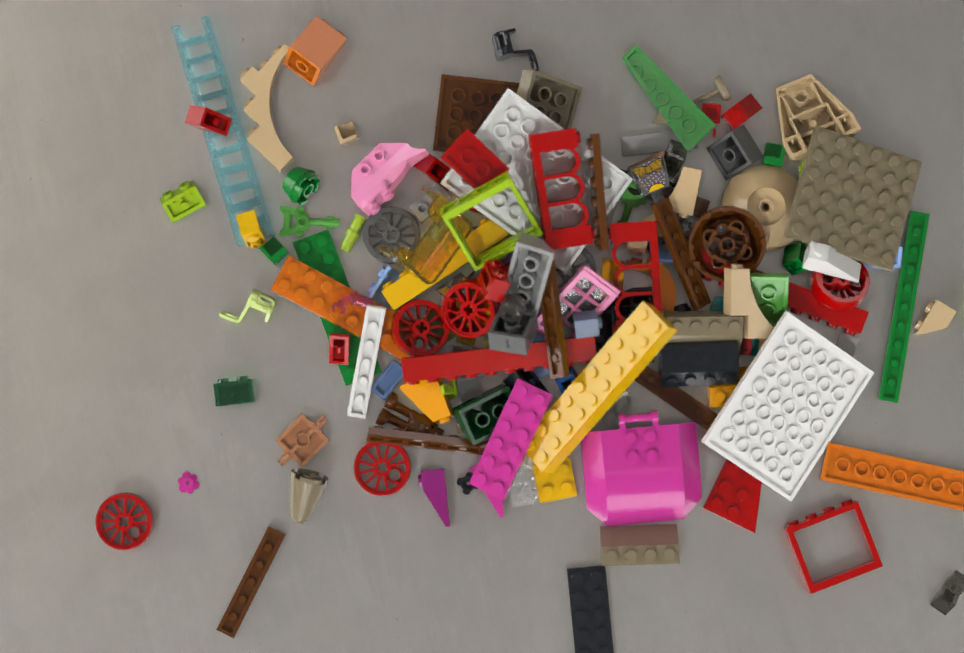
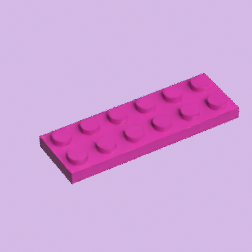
(511, 439)

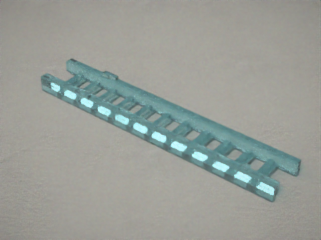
(220, 172)

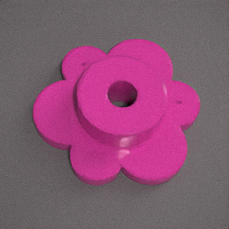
(194, 484)

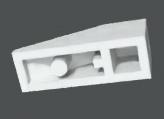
(828, 261)

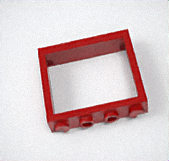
(812, 519)

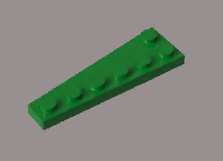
(677, 109)

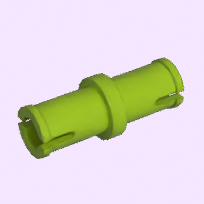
(352, 233)

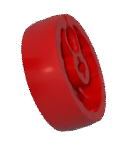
(823, 290)
(449, 310)
(413, 350)
(401, 482)
(136, 542)

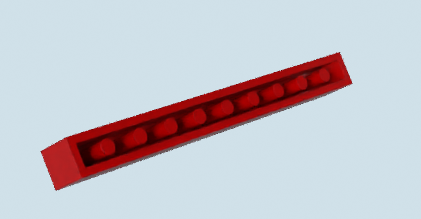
(803, 301)
(488, 361)

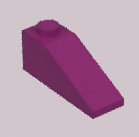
(435, 489)

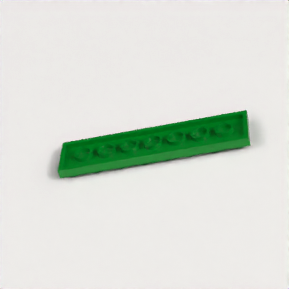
(320, 254)

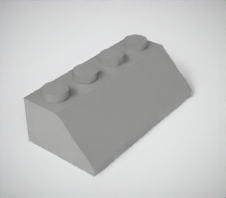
(530, 270)

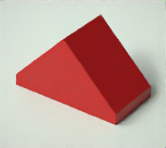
(339, 348)

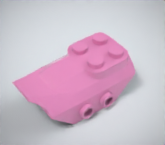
(381, 173)

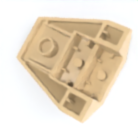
(809, 104)

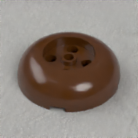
(739, 221)

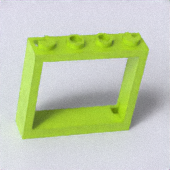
(477, 196)

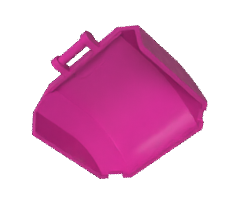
(641, 471)

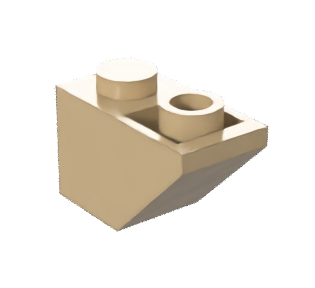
(936, 318)

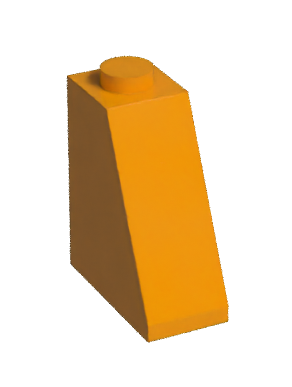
(430, 400)

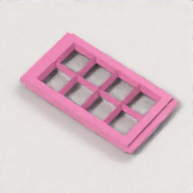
(582, 293)

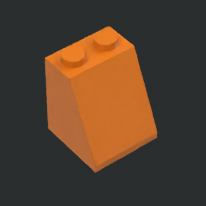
(314, 50)

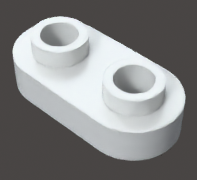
(619, 408)

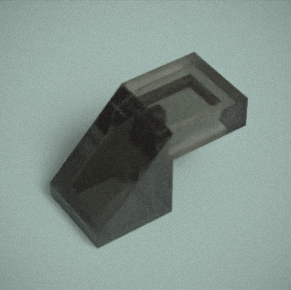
(674, 159)
(949, 593)

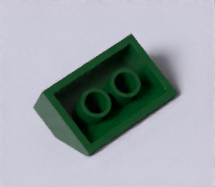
(480, 414)

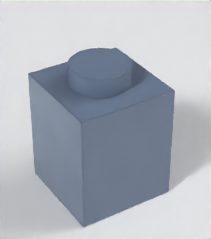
(586, 324)

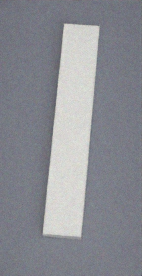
(366, 361)

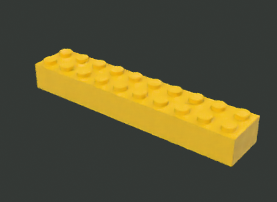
(599, 386)

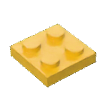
(555, 485)

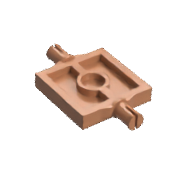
(302, 440)

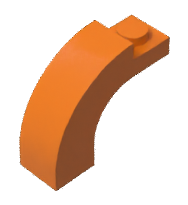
(668, 288)

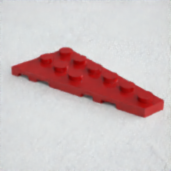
(735, 496)

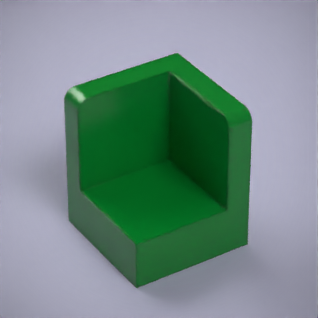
(773, 155)
(274, 251)
(794, 257)

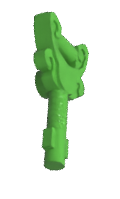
(630, 200)
(303, 221)

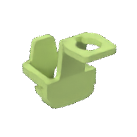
(255, 302)

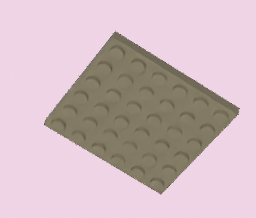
(853, 198)

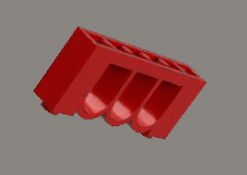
(553, 141)
(636, 232)

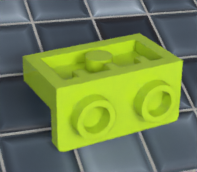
(182, 201)

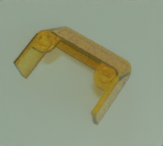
(435, 247)

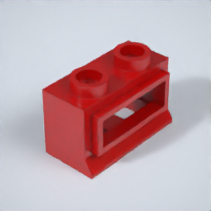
(493, 280)

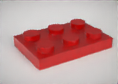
(473, 160)

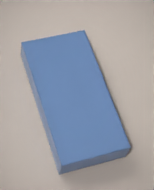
(388, 380)

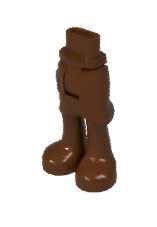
(415, 422)

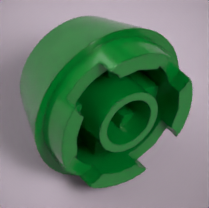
(300, 184)

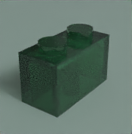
(234, 391)

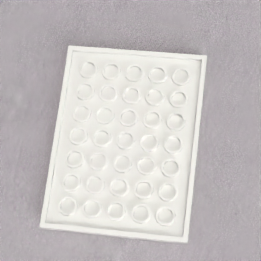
(506, 136)
(787, 406)

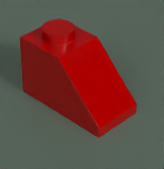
(741, 112)
(208, 120)
(433, 169)

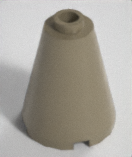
(305, 493)

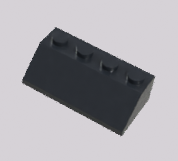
(699, 363)

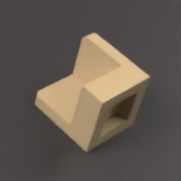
(346, 133)

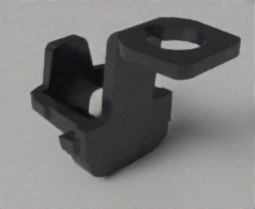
(506, 49)

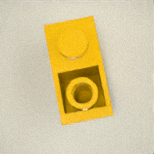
(250, 229)

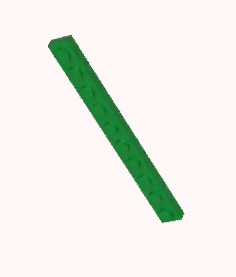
(903, 306)

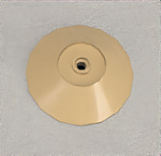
(762, 186)

